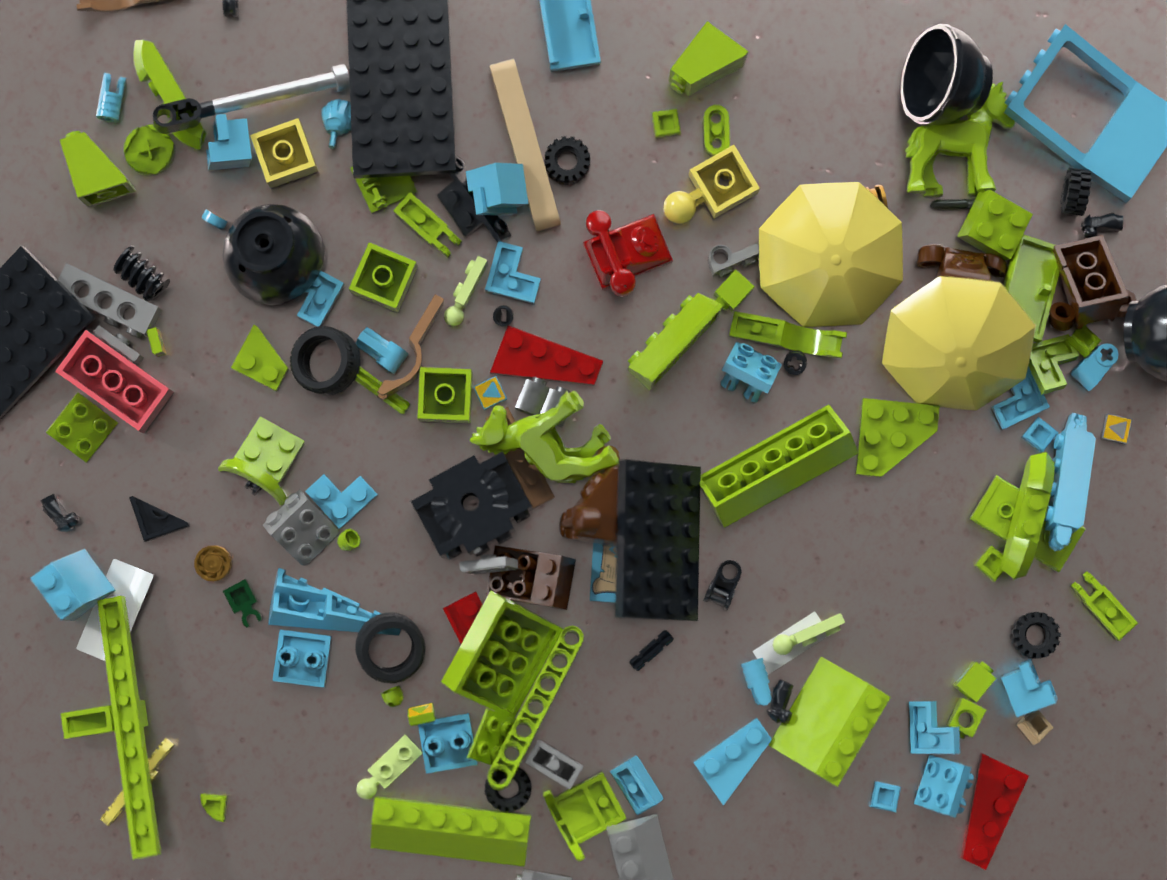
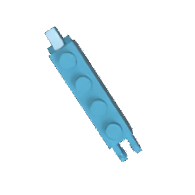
(1071, 481)

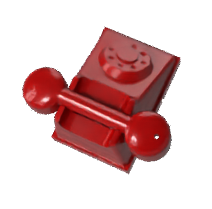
(625, 251)

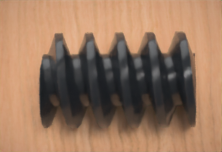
(139, 276)

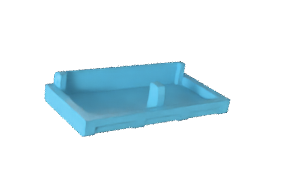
(570, 34)

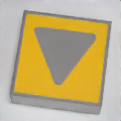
(1116, 429)

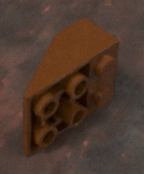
(539, 580)

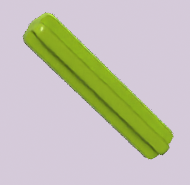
(373, 385)

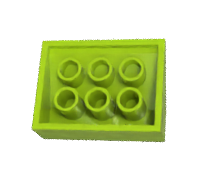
(674, 340)
(501, 655)
(829, 721)

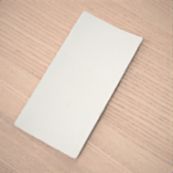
(128, 582)

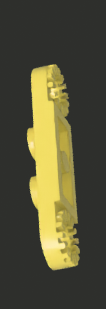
(154, 761)

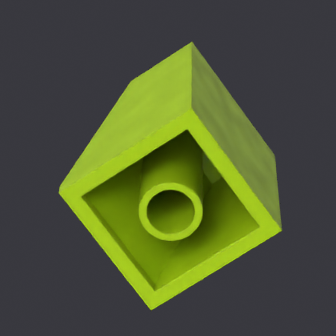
(706, 60)
(91, 171)

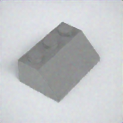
(640, 850)

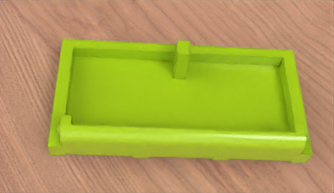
(1033, 280)
(996, 514)

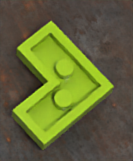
(1045, 362)

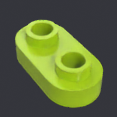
(716, 131)

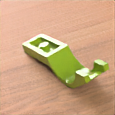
(786, 335)

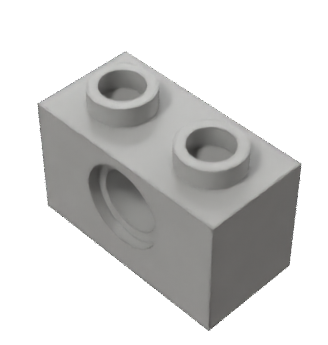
(554, 764)

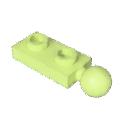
(454, 315)
(783, 643)
(389, 767)

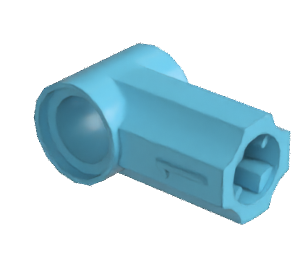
(386, 353)

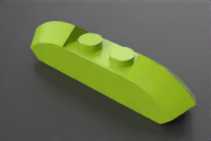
(152, 67)
(1028, 515)

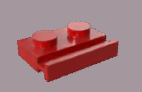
(463, 613)

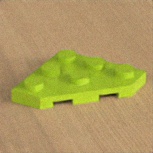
(891, 433)

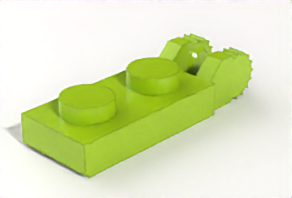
(425, 222)
(1105, 607)

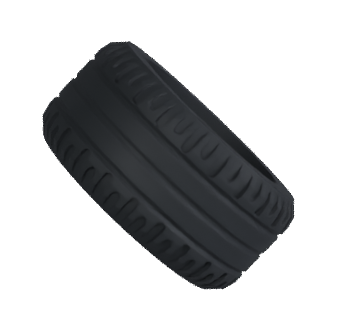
(302, 353)
(405, 669)

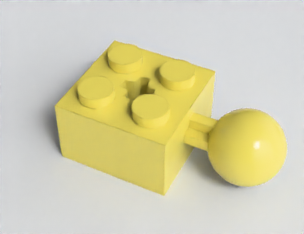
(729, 165)

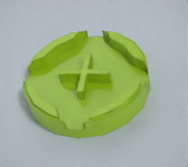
(149, 150)

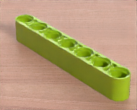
(539, 695)

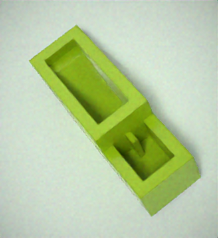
(92, 721)

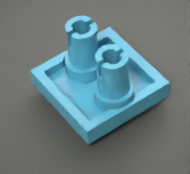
(751, 368)
(302, 658)
(447, 743)
(944, 786)

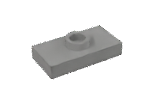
(118, 343)
(488, 564)

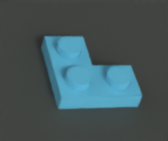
(504, 276)
(320, 299)
(1024, 404)
(341, 506)
(924, 733)

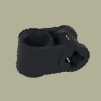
(723, 586)

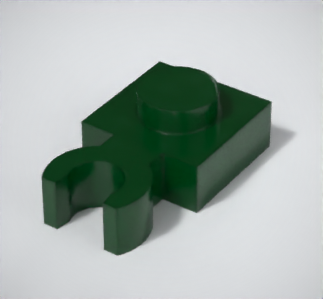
(241, 599)

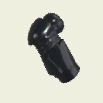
(1103, 223)
(56, 512)
(780, 700)

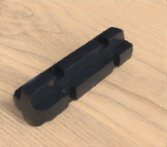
(651, 650)

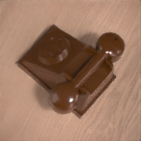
(961, 263)
(1090, 285)
(595, 513)

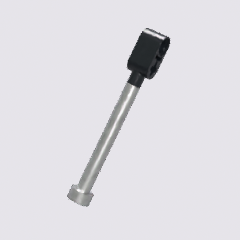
(337, 78)

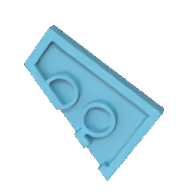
(733, 758)

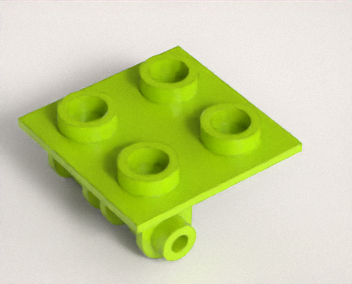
(385, 190)
(81, 427)
(490, 736)

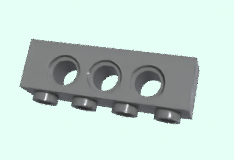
(145, 312)

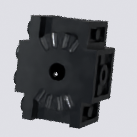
(499, 504)

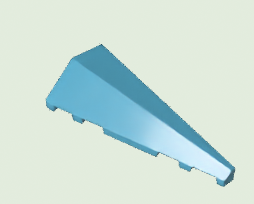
(304, 606)

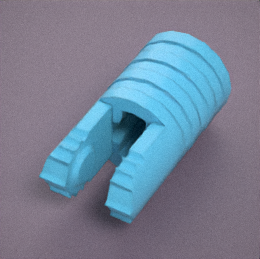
(109, 102)
(757, 681)

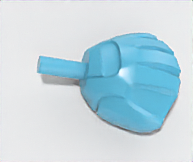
(336, 119)

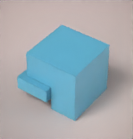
(230, 145)
(498, 188)
(1026, 690)

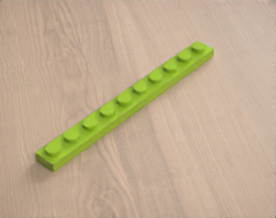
(128, 727)

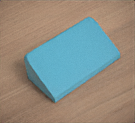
(637, 785)

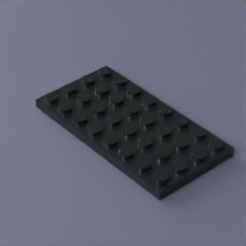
(400, 88)

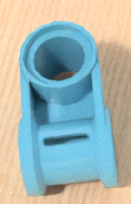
(1092, 368)

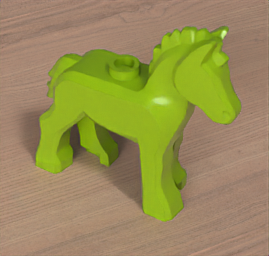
(957, 139)
(543, 444)

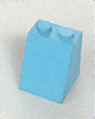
(72, 585)

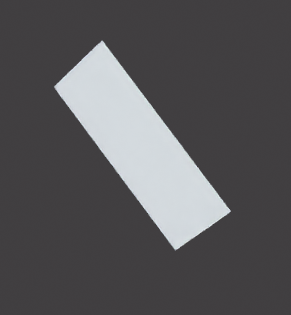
(774, 660)

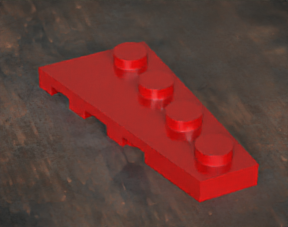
(532, 356)
(992, 806)

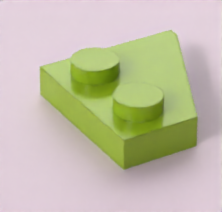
(260, 361)

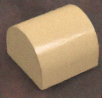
(1034, 726)

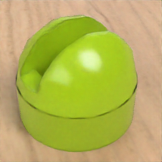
(348, 540)
(393, 696)

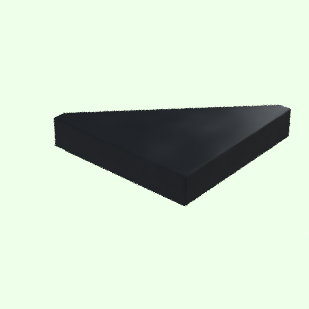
(154, 521)

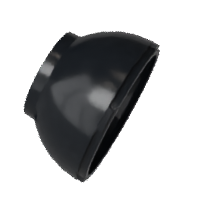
(944, 77)
(284, 266)
(1147, 332)

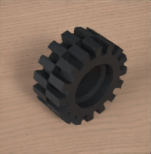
(571, 145)
(1076, 191)
(1051, 635)
(509, 804)

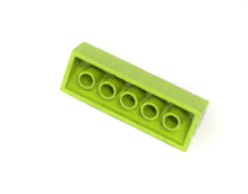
(777, 465)
(450, 831)

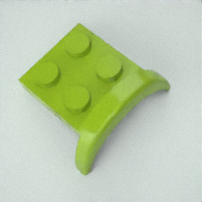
(265, 457)
(584, 811)

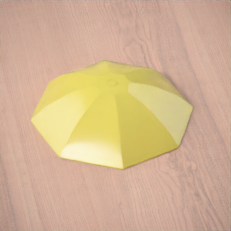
(830, 254)
(958, 343)

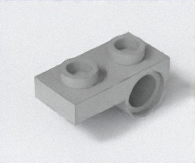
(745, 256)

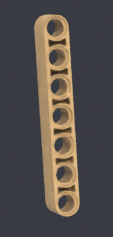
(525, 144)

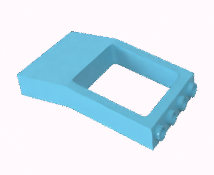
(1127, 143)

